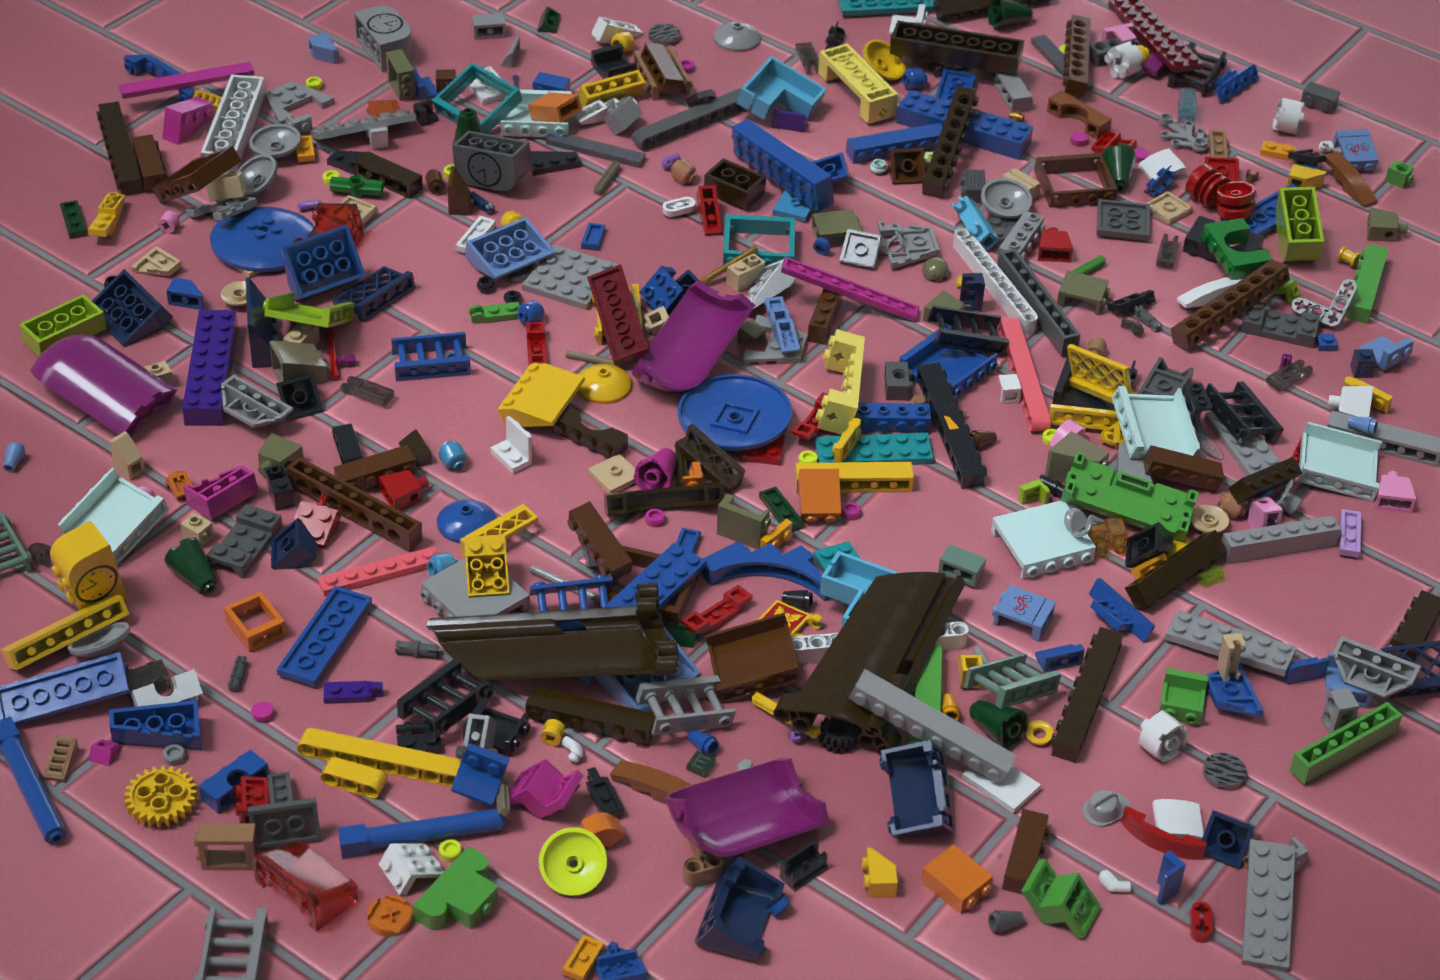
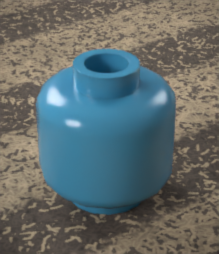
(452, 455)
(440, 562)

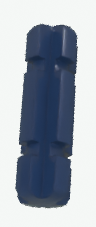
(482, 203)

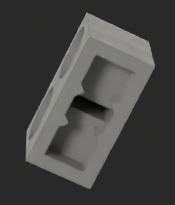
(1339, 709)

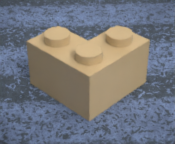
(227, 186)

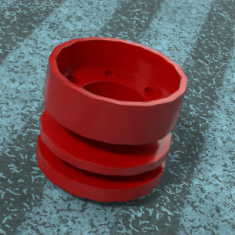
(1204, 184)

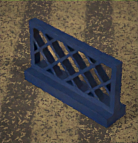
(379, 298)
(1423, 685)

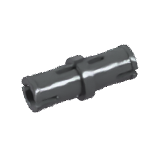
(417, 648)

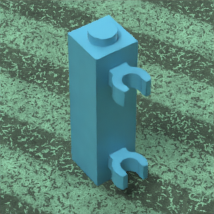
(976, 222)

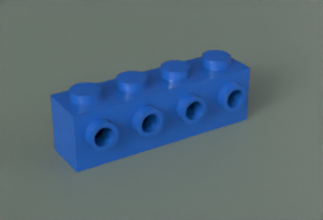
(894, 417)

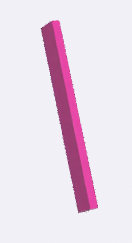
(184, 80)
(850, 289)

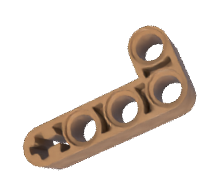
(702, 868)

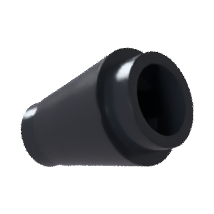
(800, 598)

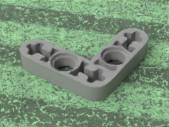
(1328, 312)

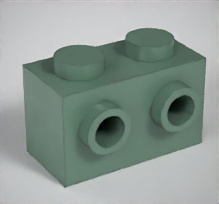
(962, 563)

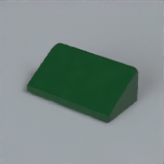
(548, 21)
(682, 634)

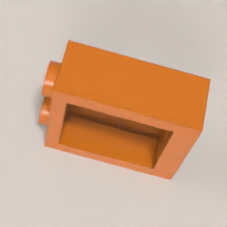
(254, 638)

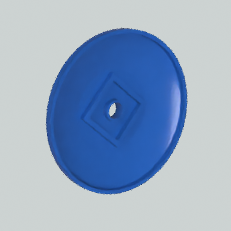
(256, 236)
(758, 405)

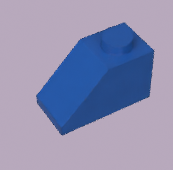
(184, 294)

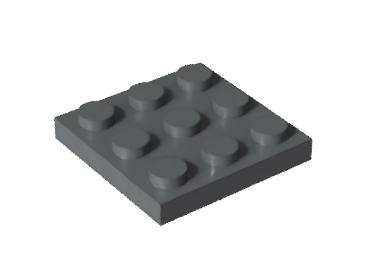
(1123, 220)

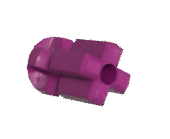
(348, 360)
(1285, 360)

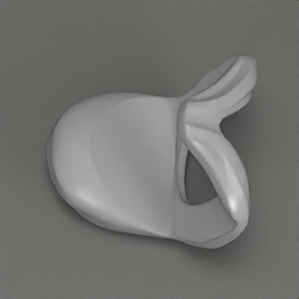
(883, 250)
(1076, 520)

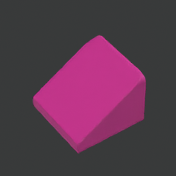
(103, 752)

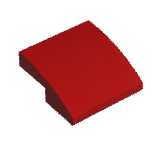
(1111, 138)

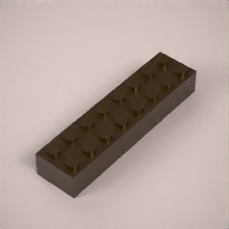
(956, 47)

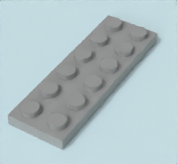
(369, 122)
(1253, 455)
(1207, 636)
(1268, 905)

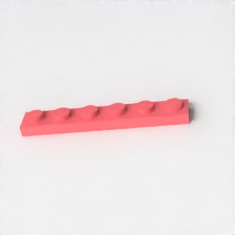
(377, 571)

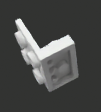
(516, 450)

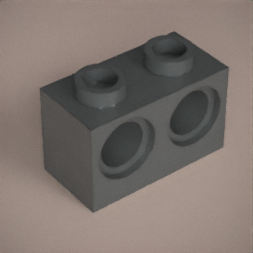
(1099, 49)

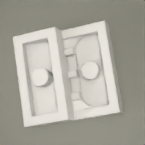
(1163, 158)
(1178, 817)

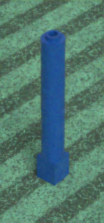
(30, 783)
(358, 840)

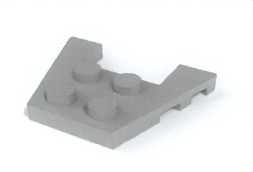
(292, 96)
(224, 209)
(918, 243)
(773, 351)

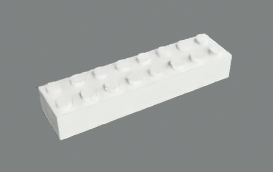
(236, 115)

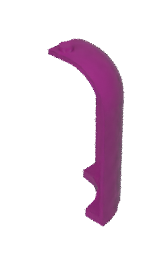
(692, 339)
(102, 381)
(746, 809)

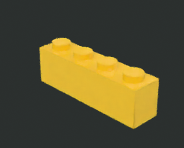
(616, 86)

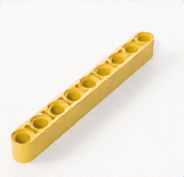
(381, 756)

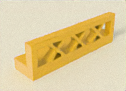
(1086, 417)
(507, 524)

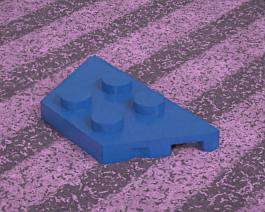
(1234, 694)

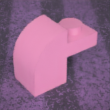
(1065, 429)

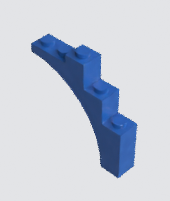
(766, 561)

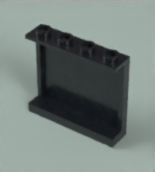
(1071, 396)

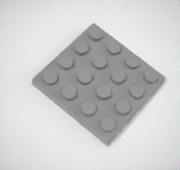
(565, 277)

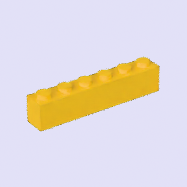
(867, 476)
(64, 632)

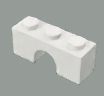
(185, 689)

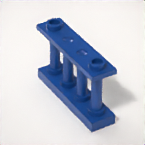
(430, 368)
(561, 588)

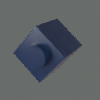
(1363, 363)

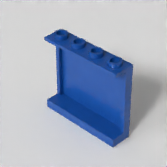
(961, 367)

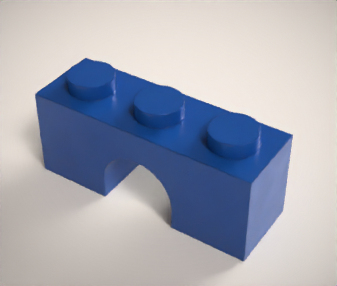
(218, 789)

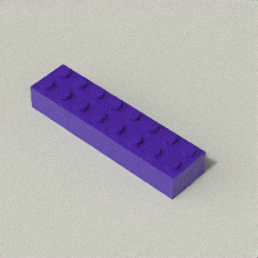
(209, 367)

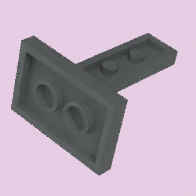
(284, 819)

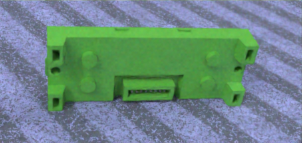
(1128, 497)

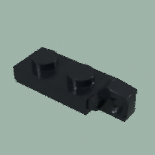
(1131, 301)
(603, 794)

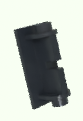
(835, 36)

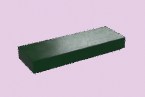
(73, 219)
(780, 507)

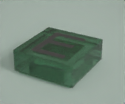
(701, 764)

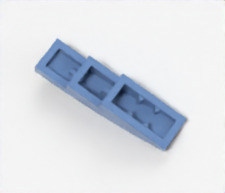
(782, 325)

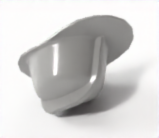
(1104, 807)

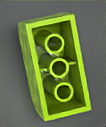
(1299, 224)

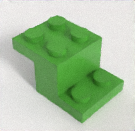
(1061, 898)

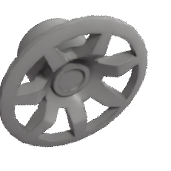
(1288, 500)

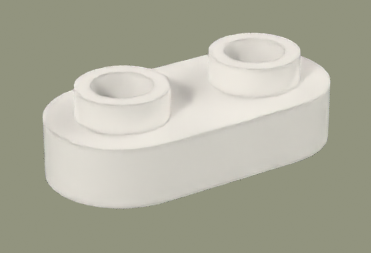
(679, 206)

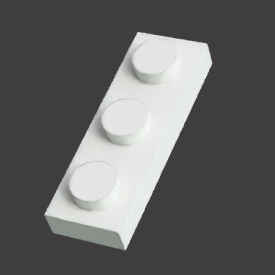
(480, 226)

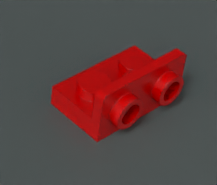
(250, 792)

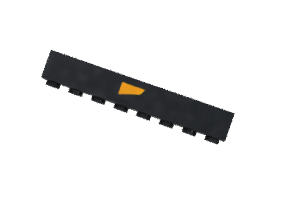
(951, 425)

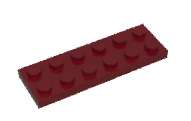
(618, 314)

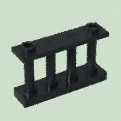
(1206, 86)
(967, 341)
(1252, 407)
(439, 683)

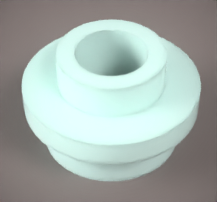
(878, 166)

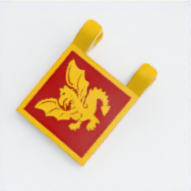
(795, 617)

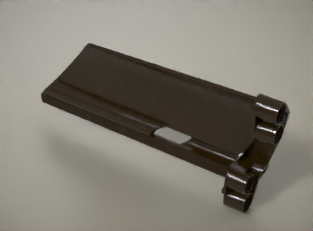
(892, 622)

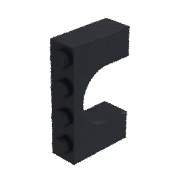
(1195, 246)

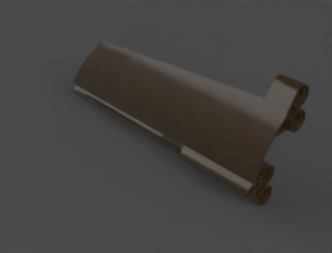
(533, 646)

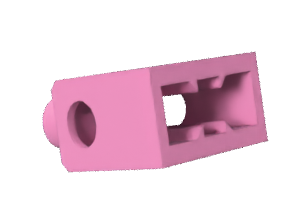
(1395, 493)
(1264, 512)

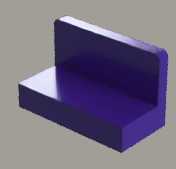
(789, 120)

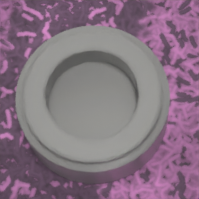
(173, 755)

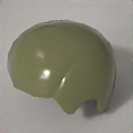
(936, 269)

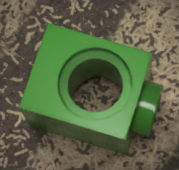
(1399, 174)

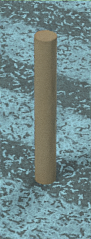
(590, 358)

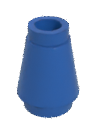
(703, 742)

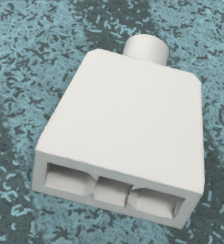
(1353, 400)

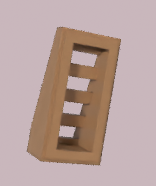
(65, 746)

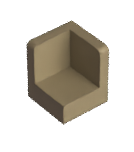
(751, 330)

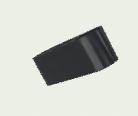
(346, 443)

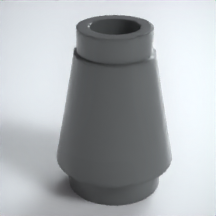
(1005, 920)

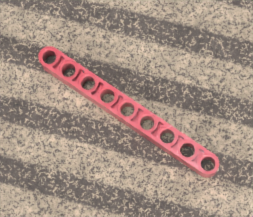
(1022, 365)

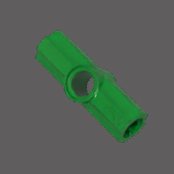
(356, 186)

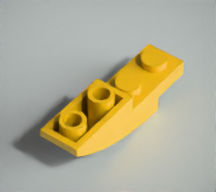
(108, 215)

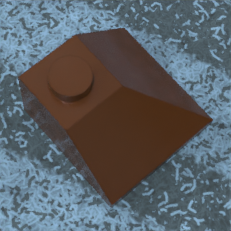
(906, 165)
(458, 195)

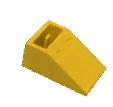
(486, 565)

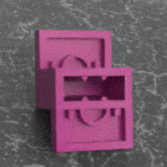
(544, 789)

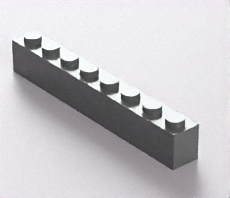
(1050, 315)

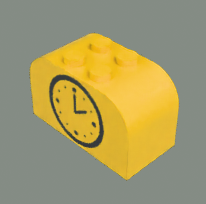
(85, 566)

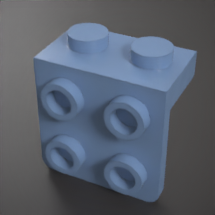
(1389, 353)

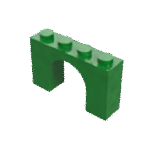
(1235, 263)

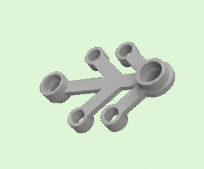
(1198, 144)

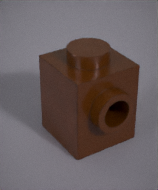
(443, 78)

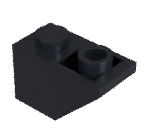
(279, 487)

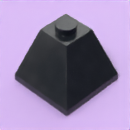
(301, 395)
(1148, 544)

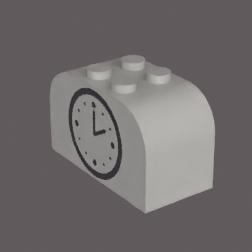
(381, 31)

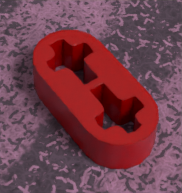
(1205, 922)

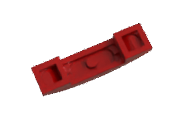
(536, 343)
(809, 427)
(718, 614)
(1160, 840)

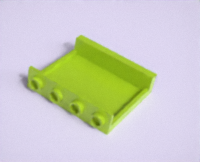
(284, 308)

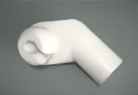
(1327, 146)
(575, 747)
(1111, 883)

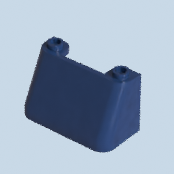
(918, 790)
(739, 911)

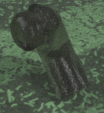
(1135, 327)

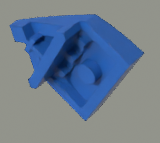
(620, 964)

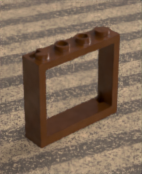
(1075, 163)
(198, 172)
(644, 559)

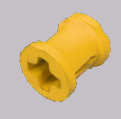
(1348, 256)

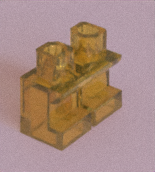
(1109, 536)

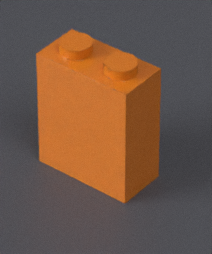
(555, 107)
(819, 494)
(957, 879)

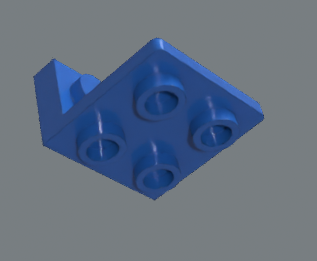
(662, 288)
(479, 774)

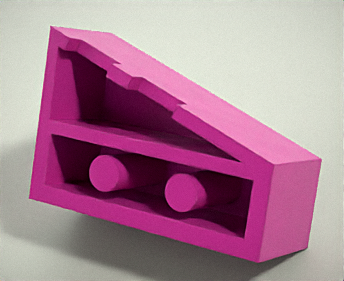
(185, 118)
(221, 493)

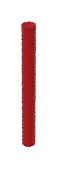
(332, 354)

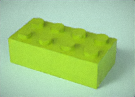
(67, 319)

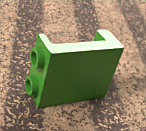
(1184, 695)

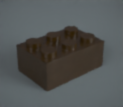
(736, 183)

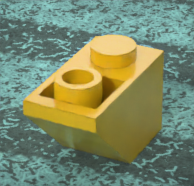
(1306, 177)
(964, 662)
(880, 875)

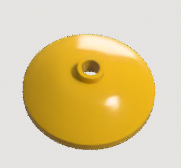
(878, 56)
(604, 384)

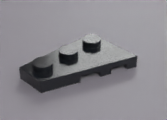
(552, 161)

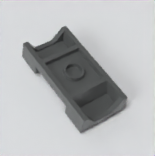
(1281, 326)
(1165, 380)
(246, 539)

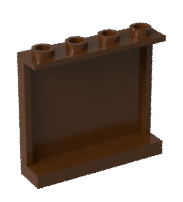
(753, 658)

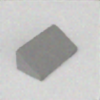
(511, 53)

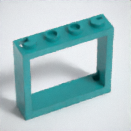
(462, 81)
(759, 225)

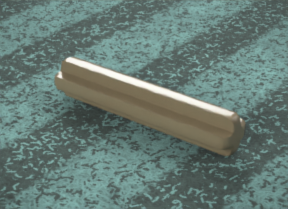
(606, 177)
(503, 798)

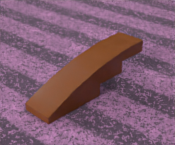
(1352, 181)
(647, 779)

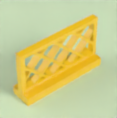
(1096, 384)

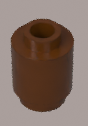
(435, 181)

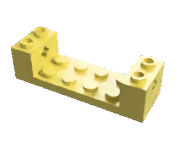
(876, 95)
(843, 356)

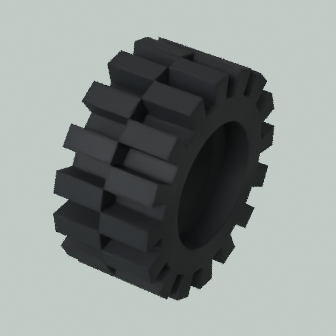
(838, 743)

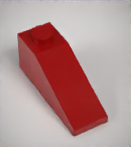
(709, 209)

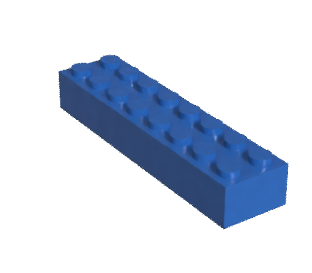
(985, 130)
(783, 165)

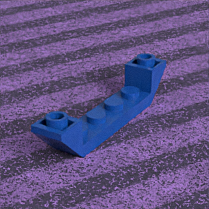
(141, 63)

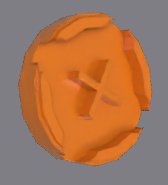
(389, 916)

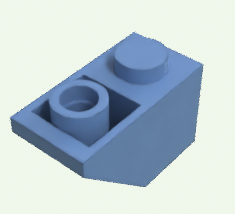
(323, 48)

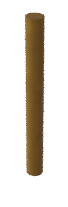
(723, 268)

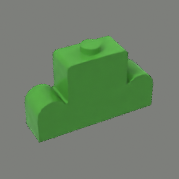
(458, 893)

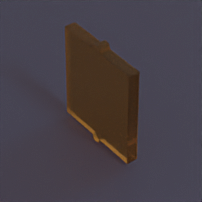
(382, 106)

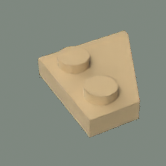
(157, 263)

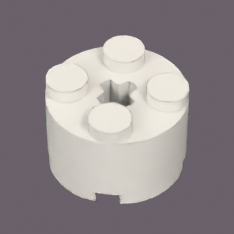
(1124, 60)
(1288, 116)
(1162, 736)

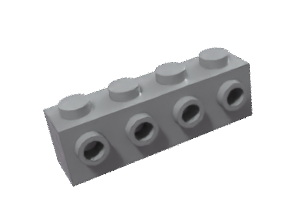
(1024, 234)

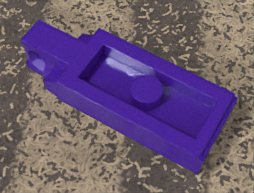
(351, 691)

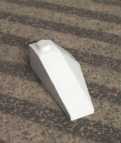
(770, 283)

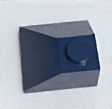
(293, 547)
(1228, 838)

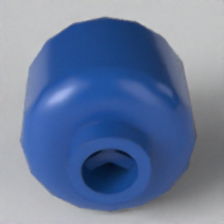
(914, 78)
(530, 312)

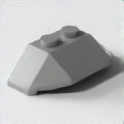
(251, 403)
(1373, 669)

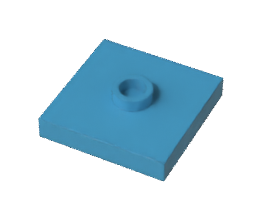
(791, 207)

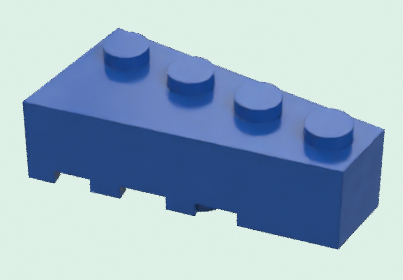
(158, 725)

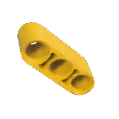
(353, 777)

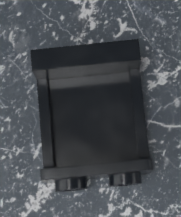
(611, 61)
(1196, 402)
(508, 729)

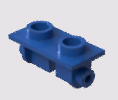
(1154, 185)

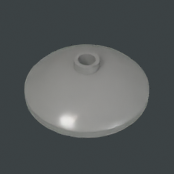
(737, 37)
(275, 140)
(258, 173)
(1006, 198)
(101, 642)

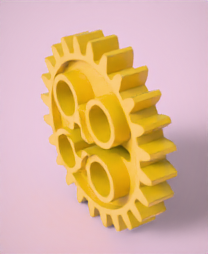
(160, 796)

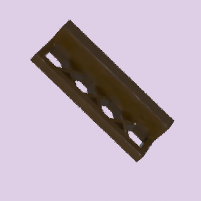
(710, 462)

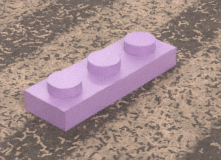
(1350, 533)

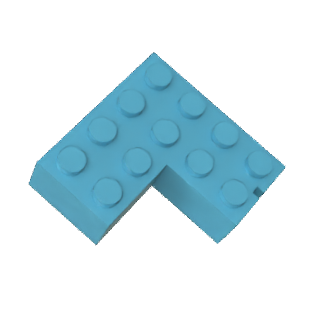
(780, 84)
(849, 579)

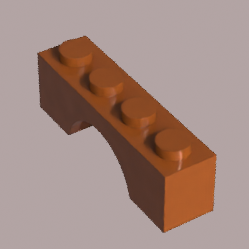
(1064, 105)

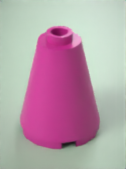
(655, 470)

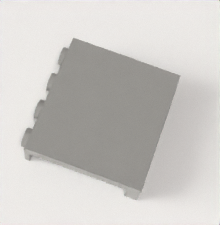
(449, 595)

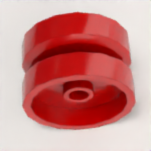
(1236, 200)

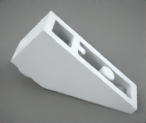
(607, 28)

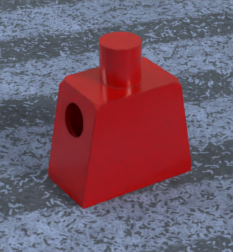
(1055, 246)
(402, 489)

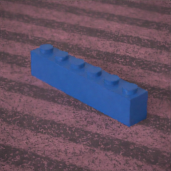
(877, 145)

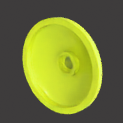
(567, 846)

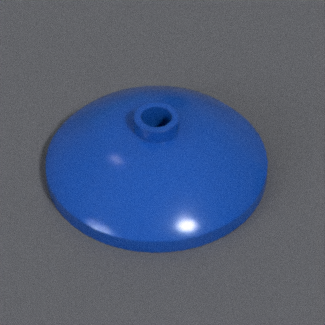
(463, 518)

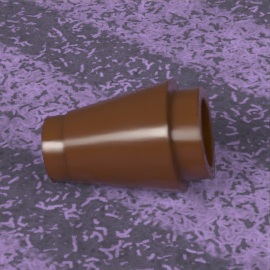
(983, 437)

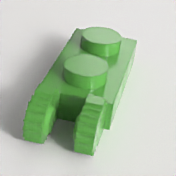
(493, 312)

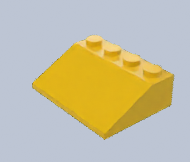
(540, 395)

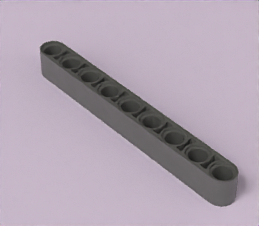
(687, 121)

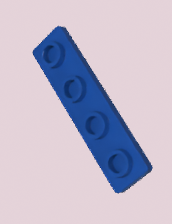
(1234, 82)
(1118, 611)

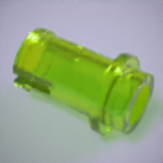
(1214, 573)

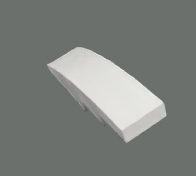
(596, 111)
(1205, 293)

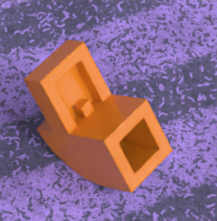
(605, 828)

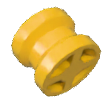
(552, 732)

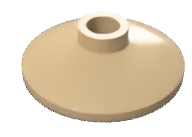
(234, 293)
(1209, 518)

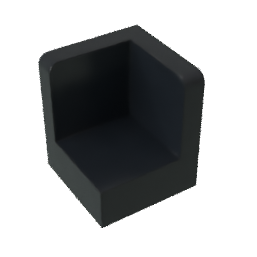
(424, 112)

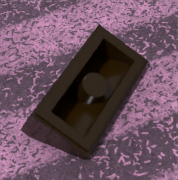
(418, 448)

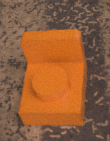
(695, 475)
(176, 481)

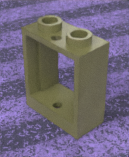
(401, 76)

